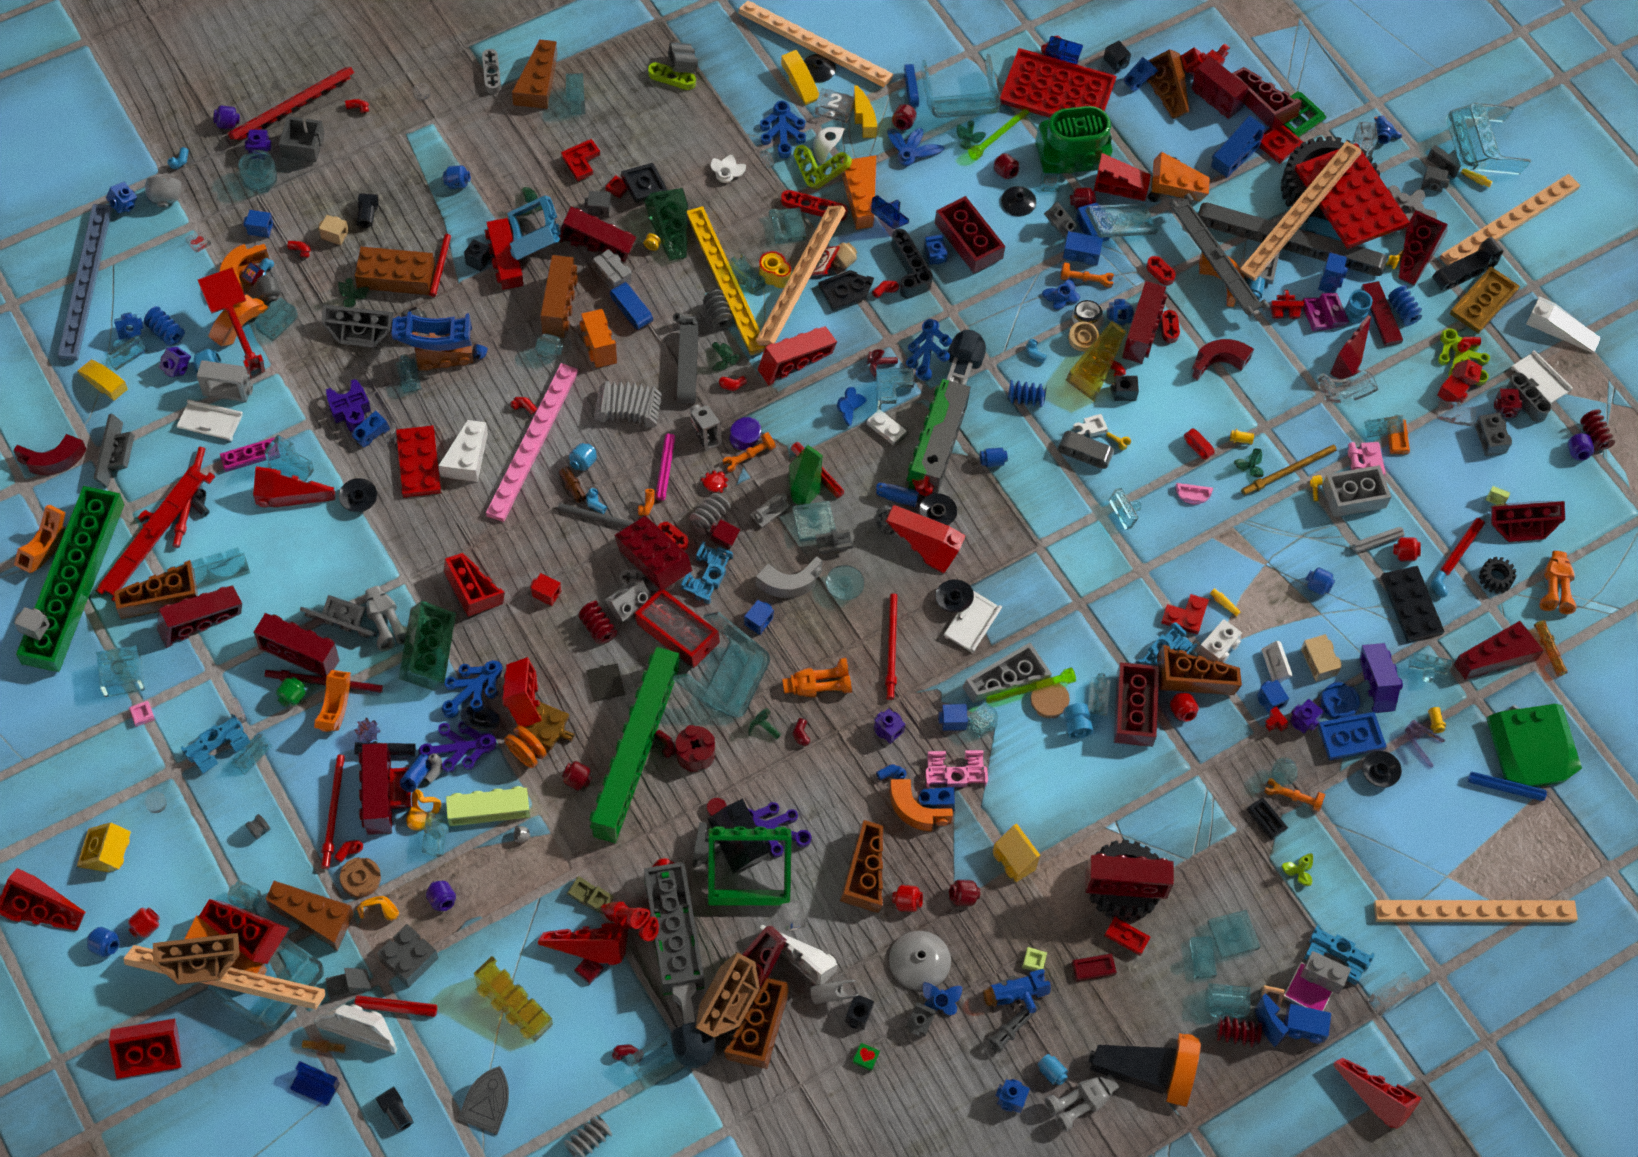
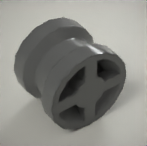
(257, 826)

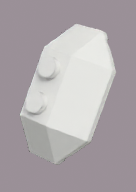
(358, 1025)

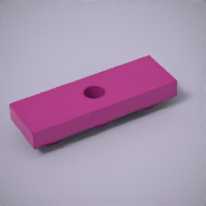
(240, 457)

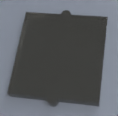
(605, 682)

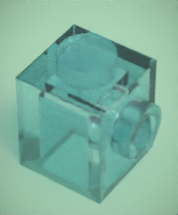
(983, 720)

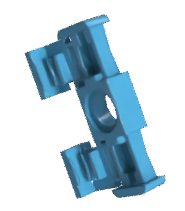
(716, 563)
(1171, 639)
(198, 748)
(1357, 958)

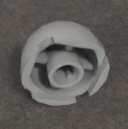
(162, 191)

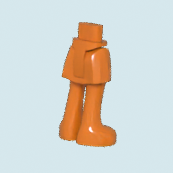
(1558, 572)
(805, 680)

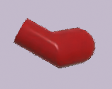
(885, 287)
(347, 848)

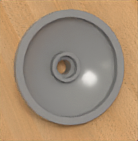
(912, 970)

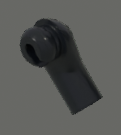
(198, 502)

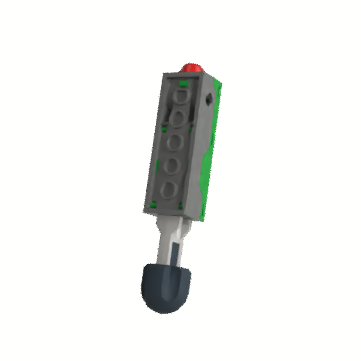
(945, 415)
(678, 956)

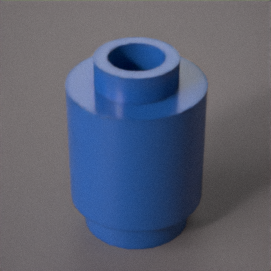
(993, 457)

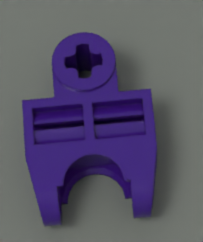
(349, 405)

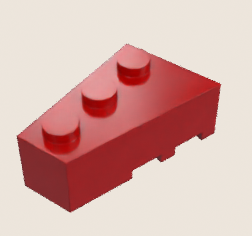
(471, 586)
(520, 692)

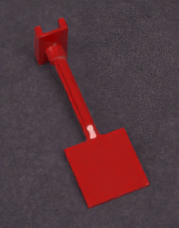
(223, 292)

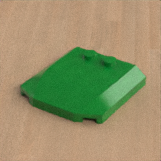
(1534, 745)

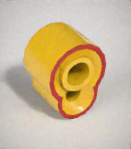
(774, 269)

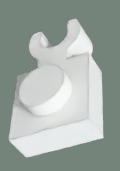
(1092, 425)

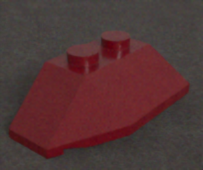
(1527, 519)

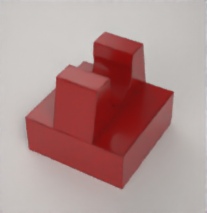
(1276, 720)

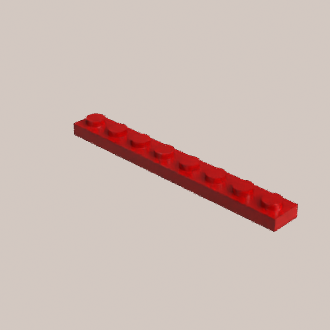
(297, 100)

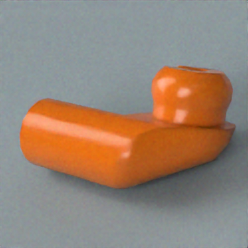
(649, 502)

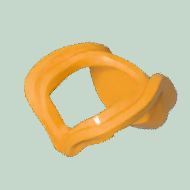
(416, 816)
(389, 909)

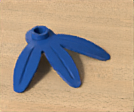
(910, 149)

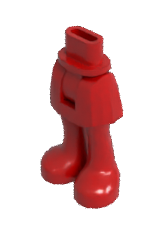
(632, 918)

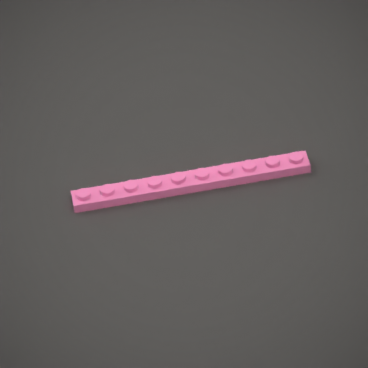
(532, 442)

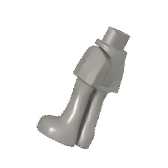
(378, 608)
(1093, 1092)

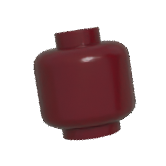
(904, 117)
(1006, 166)
(1082, 197)
(576, 775)
(964, 892)

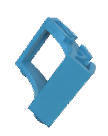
(538, 239)

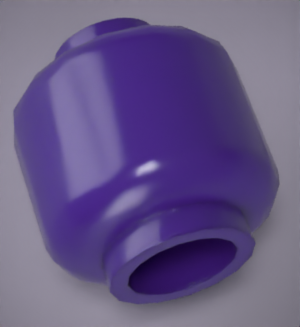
(226, 117)
(1580, 446)
(440, 895)

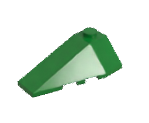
(805, 476)

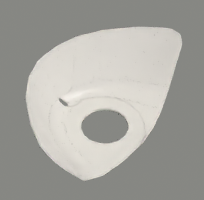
(822, 146)

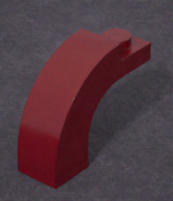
(1224, 351)
(54, 461)

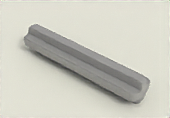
(1378, 539)

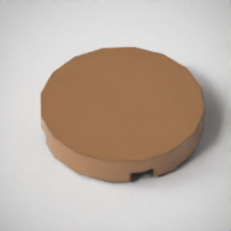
(1050, 700)
(360, 877)

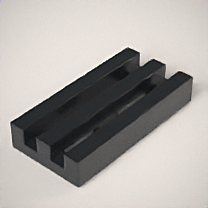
(1283, 827)

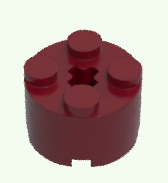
(699, 739)

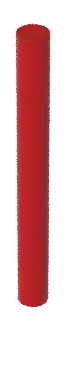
(440, 264)

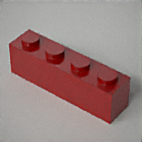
(508, 268)

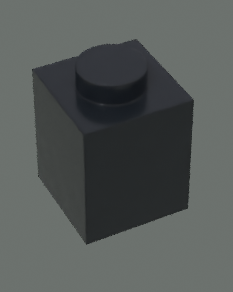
(1117, 56)

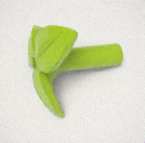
(1304, 863)

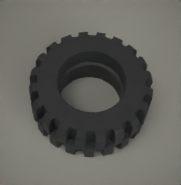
(1125, 906)

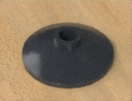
(820, 68)
(1018, 201)
(358, 488)
(939, 503)
(954, 589)
(482, 720)
(1387, 764)

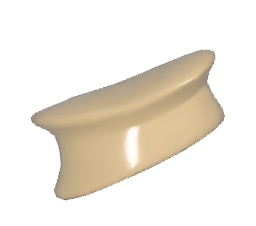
(1082, 335)

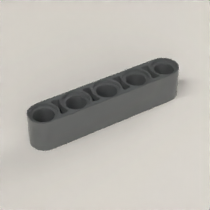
(687, 364)

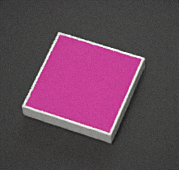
(1305, 993)

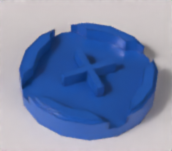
(1340, 700)

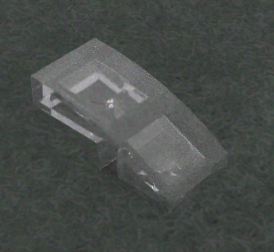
(1456, 414)

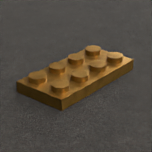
(1484, 300)

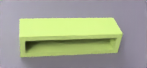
(487, 806)

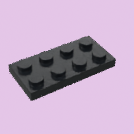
(1412, 604)

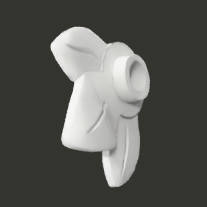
(727, 167)

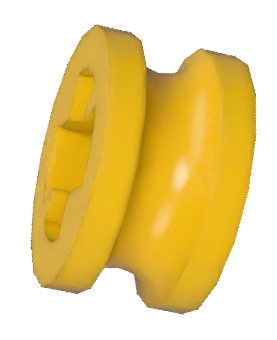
(652, 242)

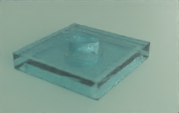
(813, 519)
(1233, 934)

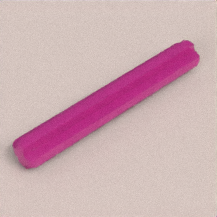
(665, 466)

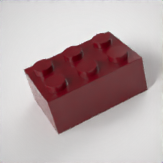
(1219, 87)

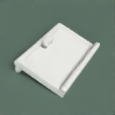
(1544, 376)
(203, 417)
(974, 623)

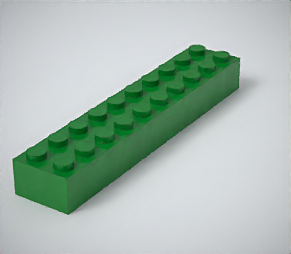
(72, 576)
(635, 745)

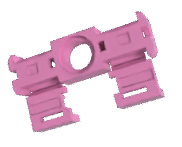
(973, 774)

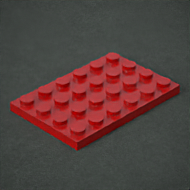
(1051, 84)
(1358, 203)

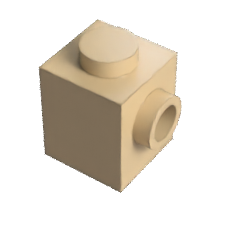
(333, 229)

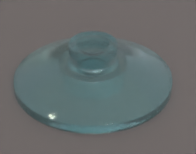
(845, 575)

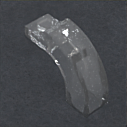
(1347, 389)

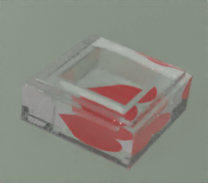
(198, 241)
(238, 710)

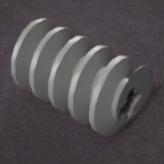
(708, 512)
(588, 1137)

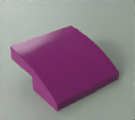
(1325, 312)

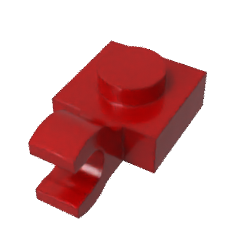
(1220, 54)

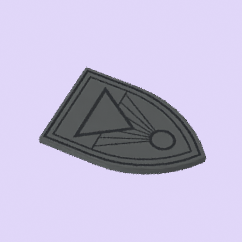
(487, 1101)

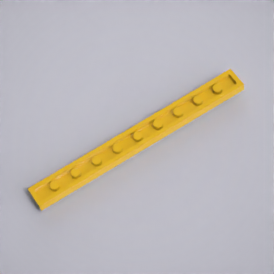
(725, 279)

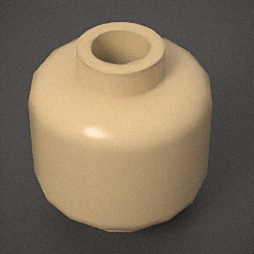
(845, 256)

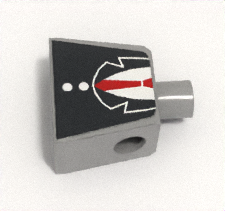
(704, 419)

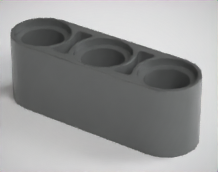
(1532, 399)
(1085, 449)

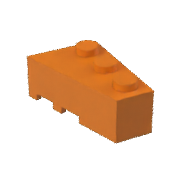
(598, 338)

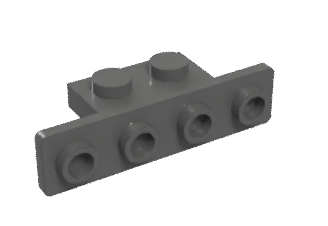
(114, 450)
(342, 613)

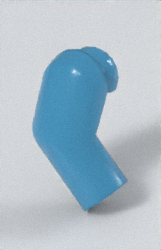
(266, 264)

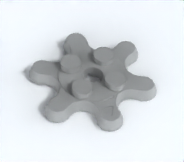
(1411, 202)

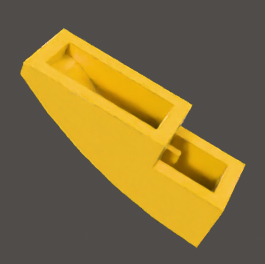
(800, 77)
(864, 114)
(103, 379)

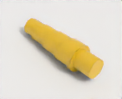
(1478, 178)
(1225, 602)

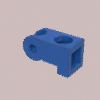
(1139, 74)
(370, 429)
(937, 798)

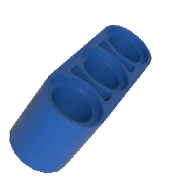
(631, 306)

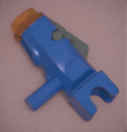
(1018, 988)

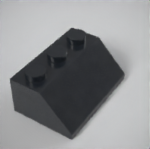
(739, 853)

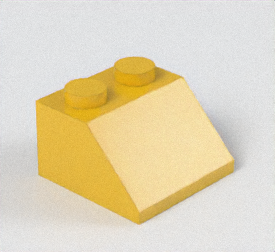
(104, 848)
(1016, 853)

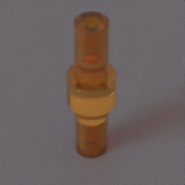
(323, 1046)

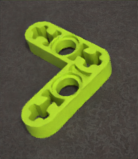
(819, 172)

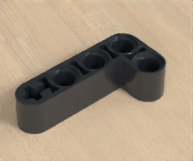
(913, 265)
(1469, 266)

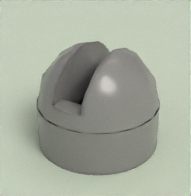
(521, 834)

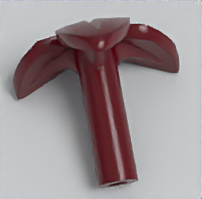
(875, 358)

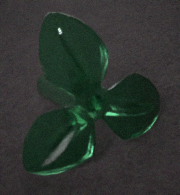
(968, 136)
(530, 195)
(347, 290)
(725, 353)
(1254, 459)
(761, 720)

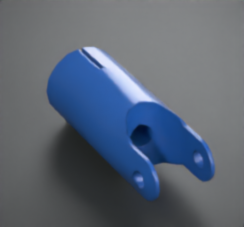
(898, 494)
(415, 774)

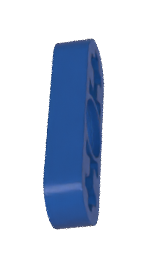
(911, 85)

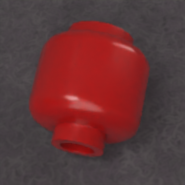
(1407, 549)
(1184, 707)
(907, 898)
(143, 922)

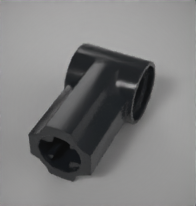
(367, 205)
(392, 1105)

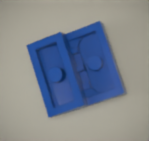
(1271, 1025)

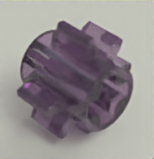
(367, 730)

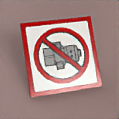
(825, 261)

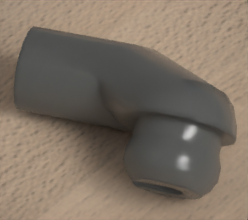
(685, 320)

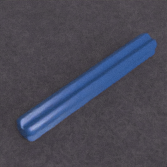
(1507, 786)

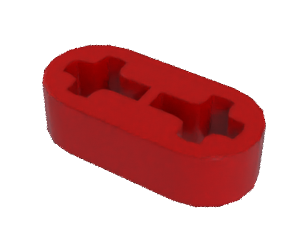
(1160, 270)
(1173, 326)
(1199, 444)
(675, 534)

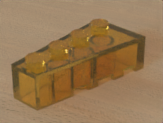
(1095, 363)
(511, 1000)

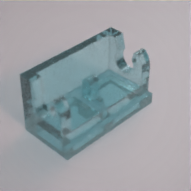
(746, 274)

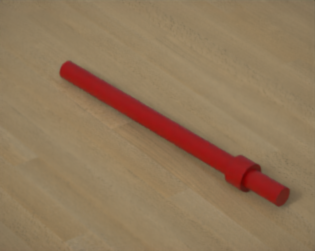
(180, 527)
(891, 679)
(328, 847)

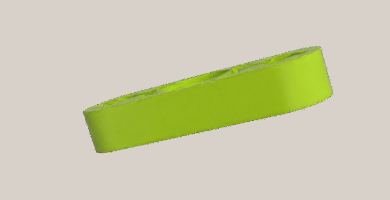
(666, 70)

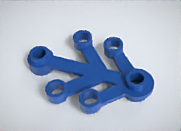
(782, 110)
(930, 329)
(473, 685)

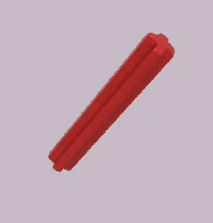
(826, 478)
(1462, 546)
(396, 1006)

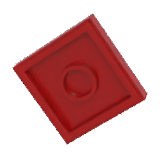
(1279, 143)

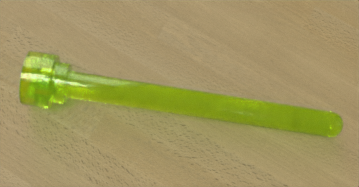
(977, 151)
(1067, 676)

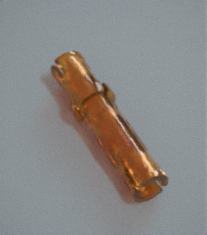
(1547, 641)

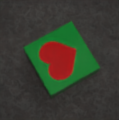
(866, 1056)

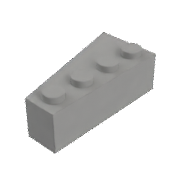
(1010, 672)

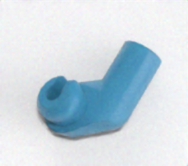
(176, 163)
(1033, 352)
(593, 501)
(1438, 585)

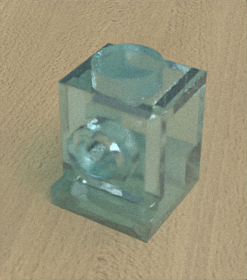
(241, 889)

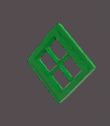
(1307, 124)

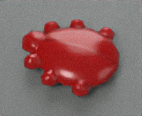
(715, 482)

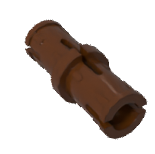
(572, 484)

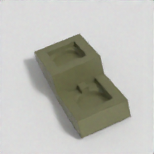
(589, 895)

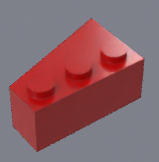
(1121, 179)

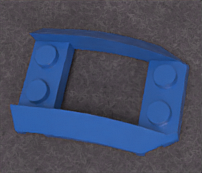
(457, 328)

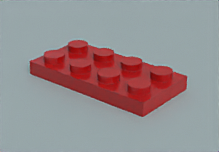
(418, 461)

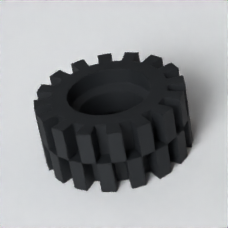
(1495, 584)

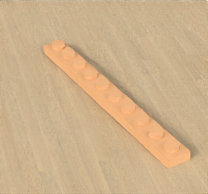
(815, 43)
(1300, 211)
(1513, 218)
(800, 275)
(1475, 911)
(243, 981)

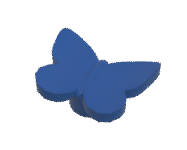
(1063, 294)
(847, 404)
(941, 999)

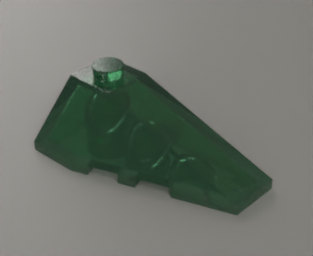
(668, 216)

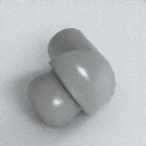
(435, 768)

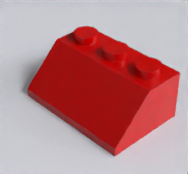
(145, 1048)

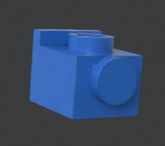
(935, 249)

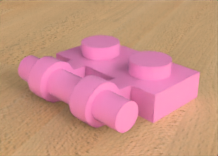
(1370, 455)

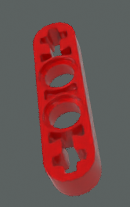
(814, 201)

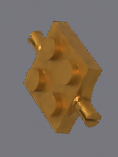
(551, 727)

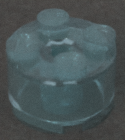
(258, 171)

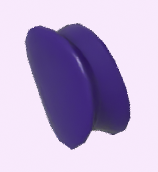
(745, 433)

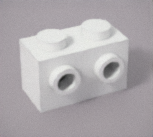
(1220, 642)

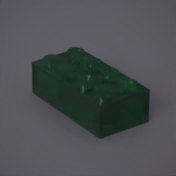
(427, 645)

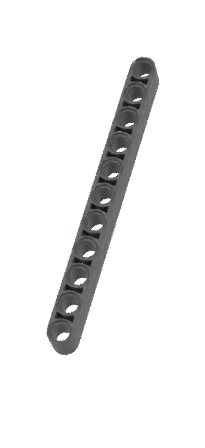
(1301, 242)

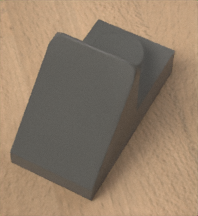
(1444, 160)
(701, 851)
(349, 983)

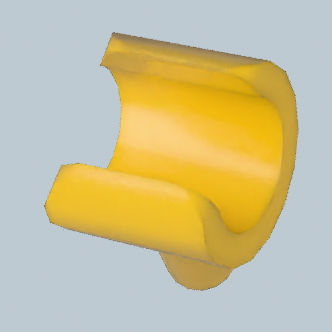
(1393, 260)
(1121, 445)
(1315, 482)

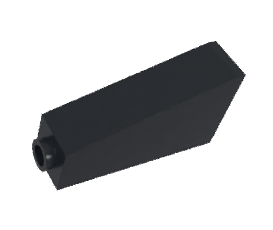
(1134, 1064)

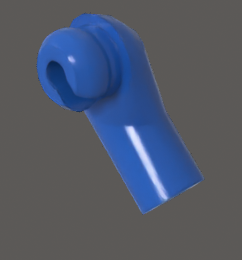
(891, 771)

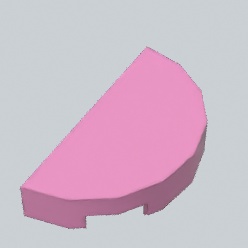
(1193, 494)

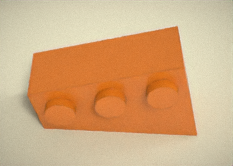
(1178, 179)

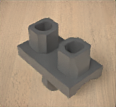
(1060, 219)
(833, 541)

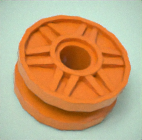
(525, 746)

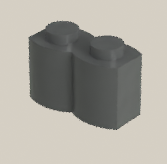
(682, 57)

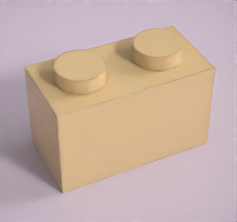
(1321, 657)

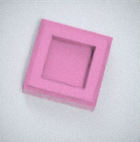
(141, 713)

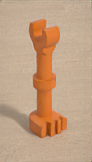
(1067, 273)
(767, 443)
(1295, 795)

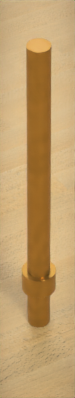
(1259, 483)

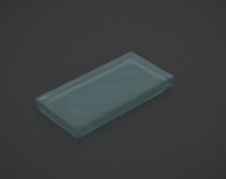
(1121, 220)

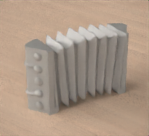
(628, 403)

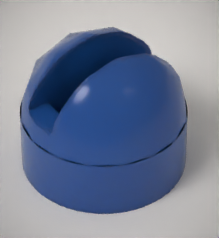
(479, 350)

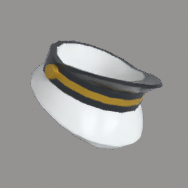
(1088, 312)

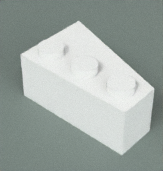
(466, 453)

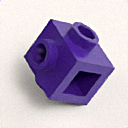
(258, 141)
(174, 362)
(1306, 716)
(889, 725)

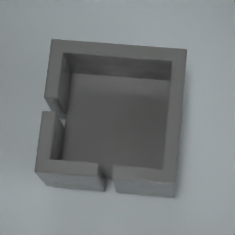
(298, 143)
(408, 955)

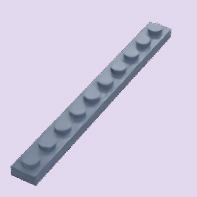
(85, 282)

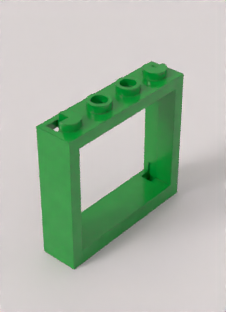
(749, 897)

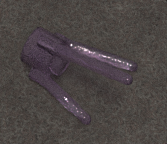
(1416, 730)

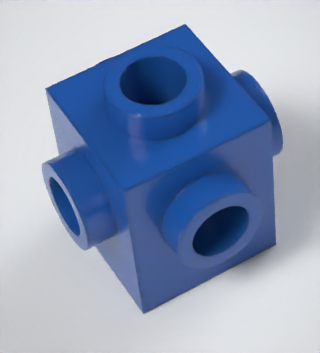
(121, 197)
(1124, 316)
(125, 320)
(1012, 1095)

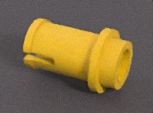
(1242, 437)
(1438, 725)

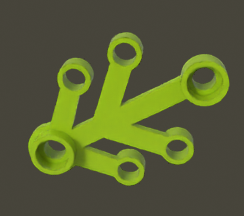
(1459, 356)

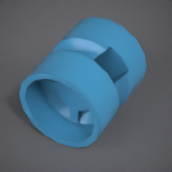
(1358, 306)
(1077, 720)

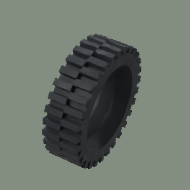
(1292, 185)

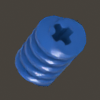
(1405, 305)
(163, 326)
(1027, 393)

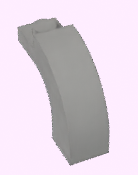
(787, 585)

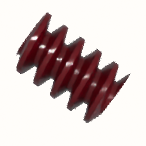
(1595, 428)
(597, 623)
(1242, 1031)

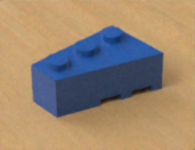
(1238, 147)

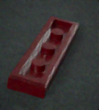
(1382, 314)

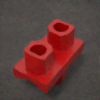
(1282, 303)

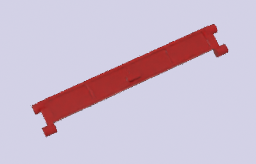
(153, 530)

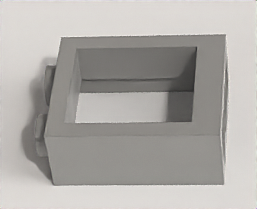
(224, 381)

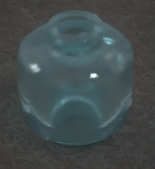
(548, 346)
(1284, 777)

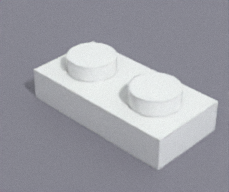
(886, 427)
(1276, 661)

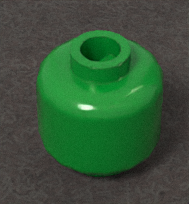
(290, 692)

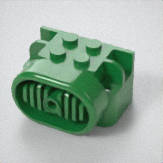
(1074, 140)

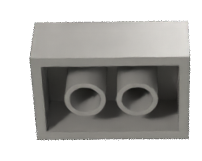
(1356, 491)

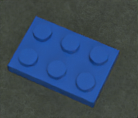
(1351, 736)

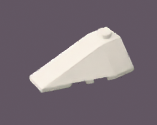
(1557, 322)
(808, 960)

